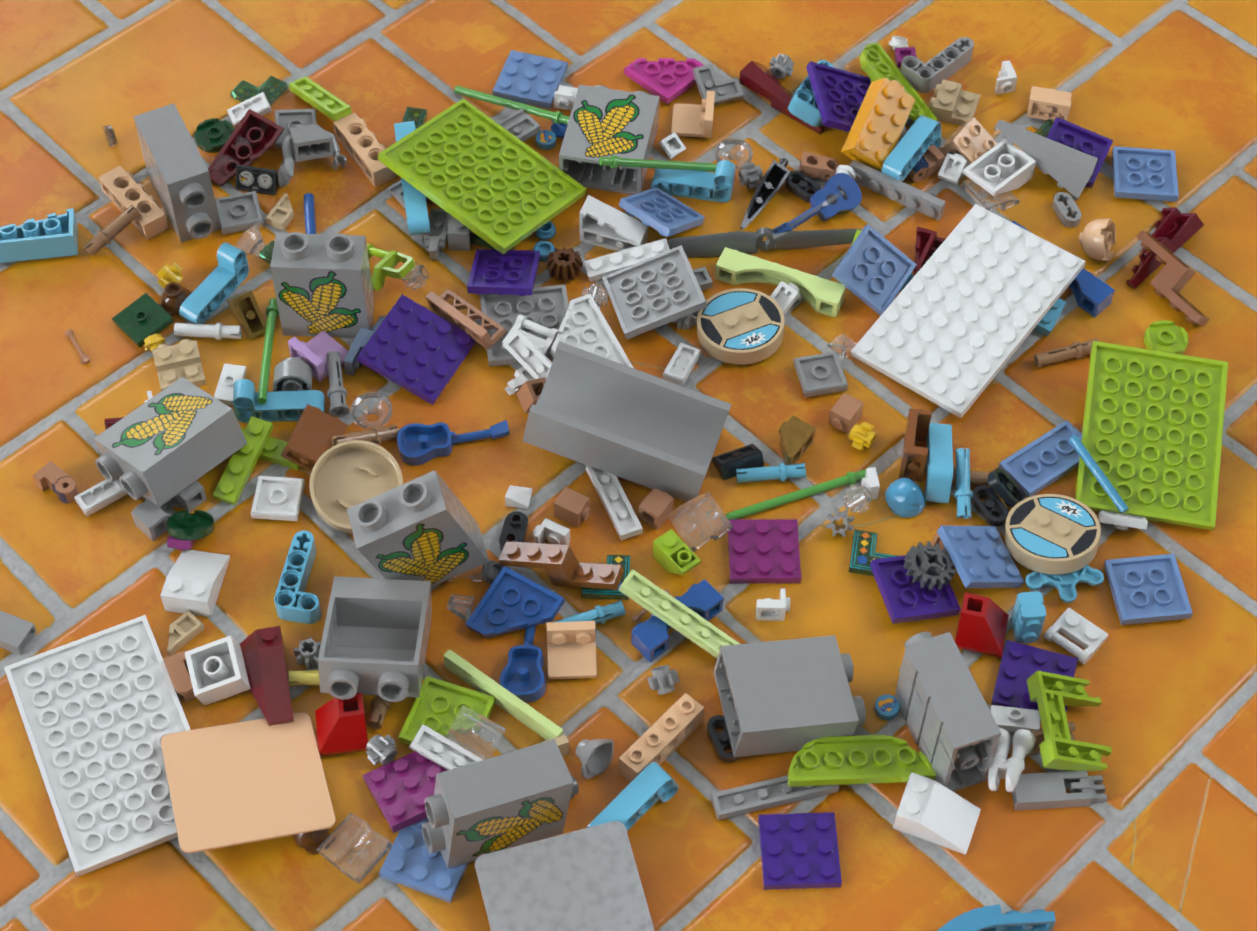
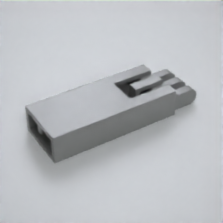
(15, 633)
(1049, 790)

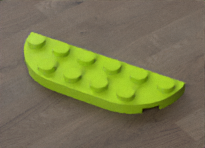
(879, 65)
(857, 761)

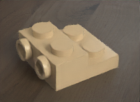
(953, 103)
(177, 362)

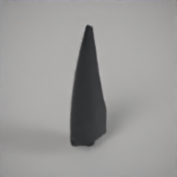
(766, 189)

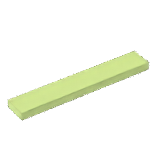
(675, 613)
(503, 697)

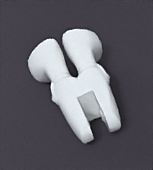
(1010, 768)

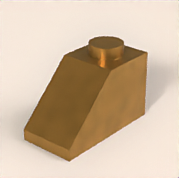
(247, 313)
(795, 439)

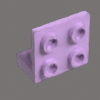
(315, 353)

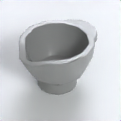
(595, 756)

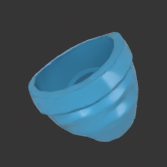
(905, 498)

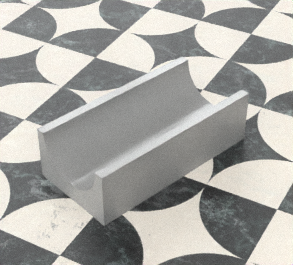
(626, 422)

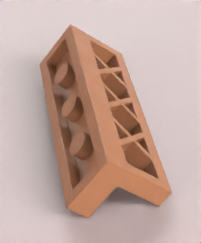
(465, 322)

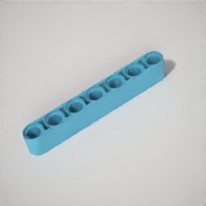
(414, 200)

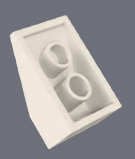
(1001, 169)
(194, 582)
(936, 814)

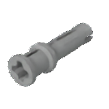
(336, 393)

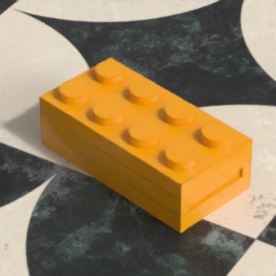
(878, 123)

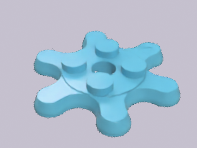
(1065, 582)

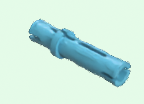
(771, 473)
(963, 491)
(599, 614)

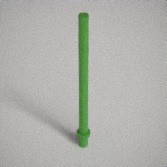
(557, 117)
(614, 162)
(271, 312)
(849, 478)

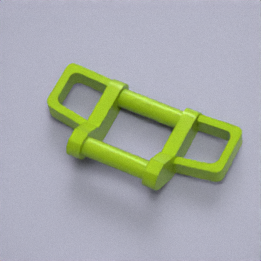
(386, 265)

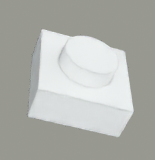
(871, 482)

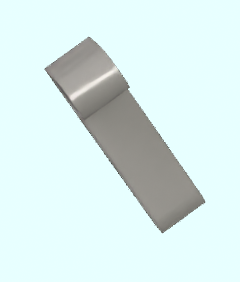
(926, 75)

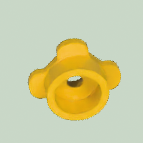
(153, 342)

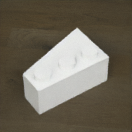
(609, 227)

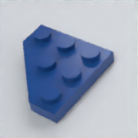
(513, 605)

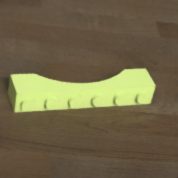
(742, 268)

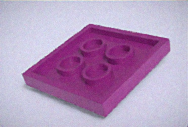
(764, 551)
(402, 788)

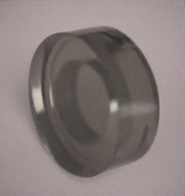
(109, 135)

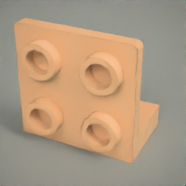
(1048, 104)
(694, 119)
(970, 141)
(571, 650)

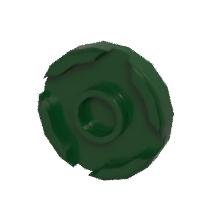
(213, 134)
(190, 525)

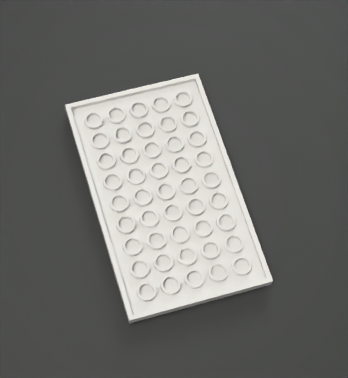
(968, 310)
(97, 736)

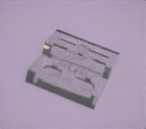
(988, 201)
(700, 521)
(475, 733)
(354, 848)

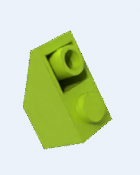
(674, 554)

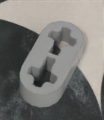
(1063, 210)

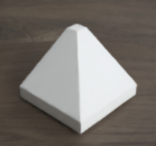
(672, 145)
(518, 497)

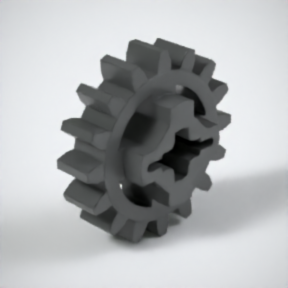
(929, 565)

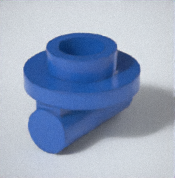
(559, 129)

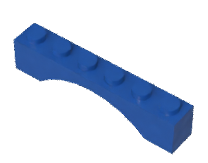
(1089, 291)

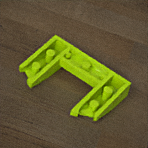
(1058, 750)

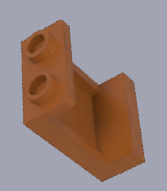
(312, 437)
(914, 457)

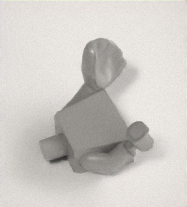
(305, 144)

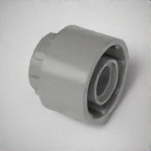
(292, 375)

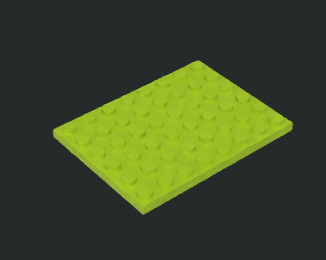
(482, 175)
(1154, 433)

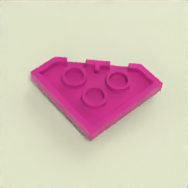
(663, 77)

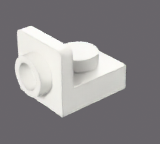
(1006, 79)
(565, 97)
(952, 168)
(786, 295)
(552, 532)
(771, 609)

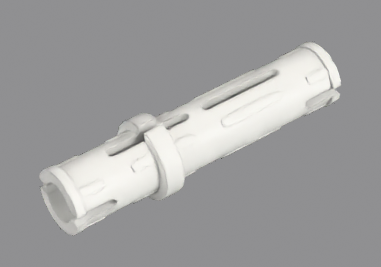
(207, 330)

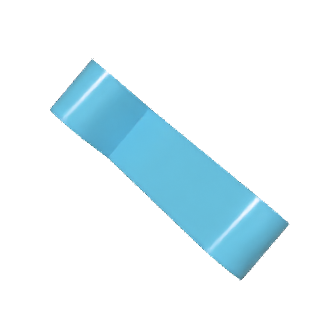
(804, 103)
(911, 147)
(697, 184)
(218, 286)
(278, 405)
(939, 463)
(298, 575)
(638, 797)

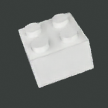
(217, 670)

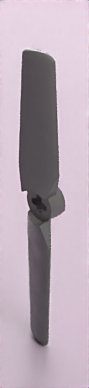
(749, 242)

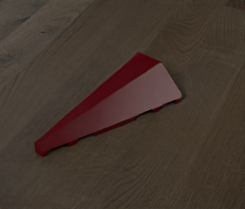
(760, 80)
(1172, 231)
(926, 245)

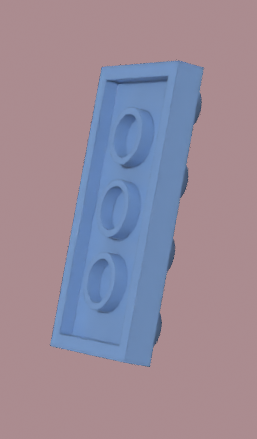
(1043, 459)

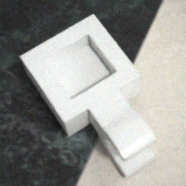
(515, 384)

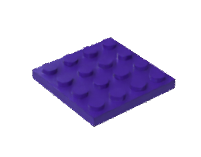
(837, 94)
(416, 349)

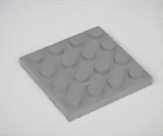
(654, 292)
(545, 307)

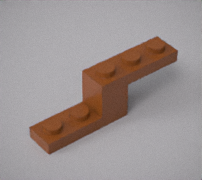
(1172, 279)
(561, 565)

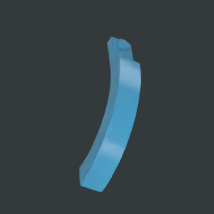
(991, 919)

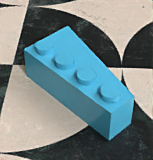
(40, 239)

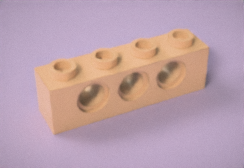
(363, 148)
(124, 192)
(662, 737)

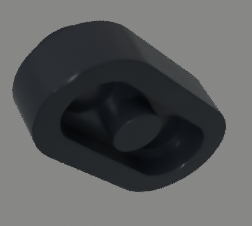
(801, 185)
(1005, 487)
(990, 507)
(514, 530)
(720, 740)

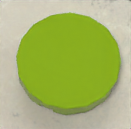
(1166, 337)

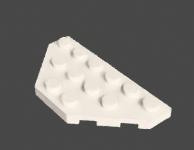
(588, 330)

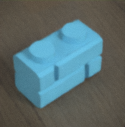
(1028, 617)

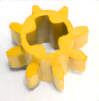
(169, 274)
(862, 435)

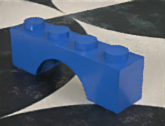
(652, 636)

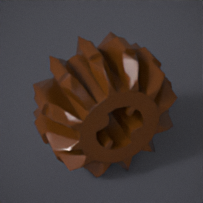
(564, 264)

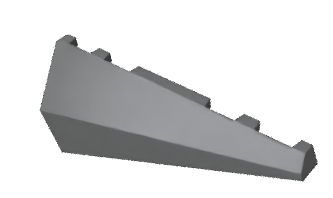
(1066, 165)

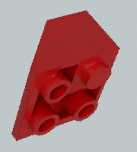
(981, 626)
(342, 726)

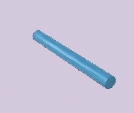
(1098, 473)

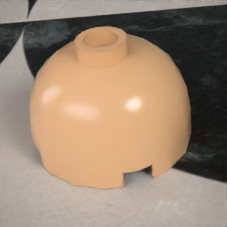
(1098, 238)

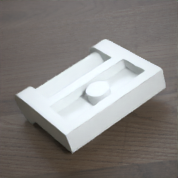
(544, 345)
(1079, 631)

